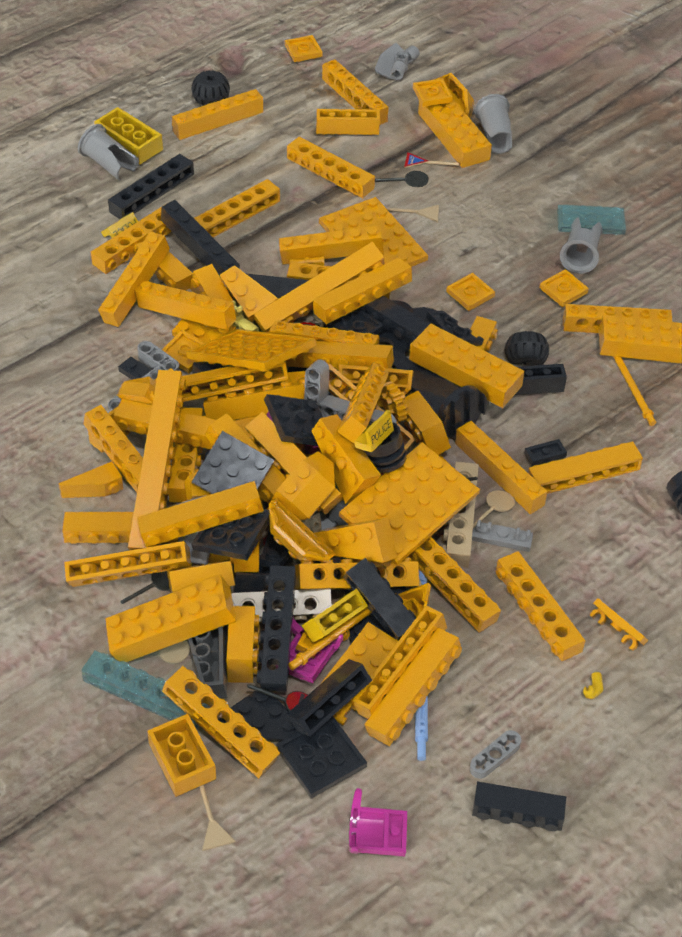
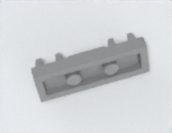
(502, 536)

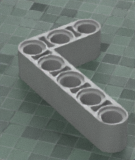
(153, 358)
(317, 390)

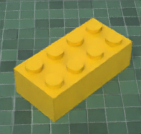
(132, 134)

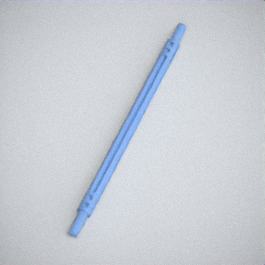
(421, 715)

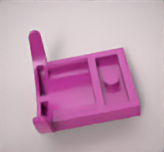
(314, 666)
(377, 829)

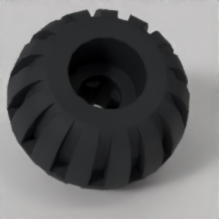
(210, 87)
(527, 347)

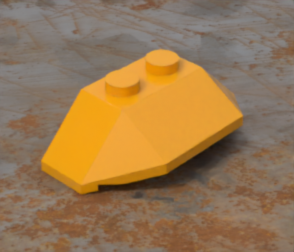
(459, 93)
(400, 377)
(138, 390)
(307, 486)
(295, 535)

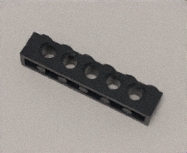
(151, 186)
(277, 679)

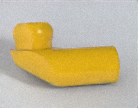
(596, 687)

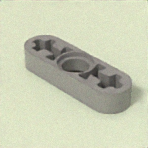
(493, 763)

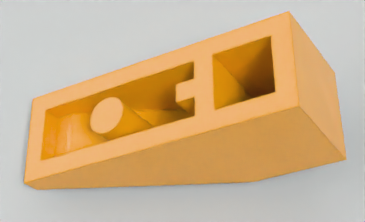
(93, 483)

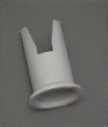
(495, 121)
(106, 151)
(578, 261)

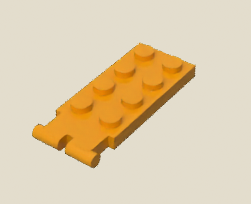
(369, 649)

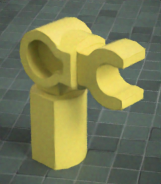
(241, 322)

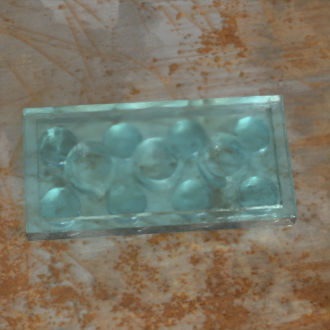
(610, 218)

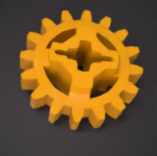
(394, 401)

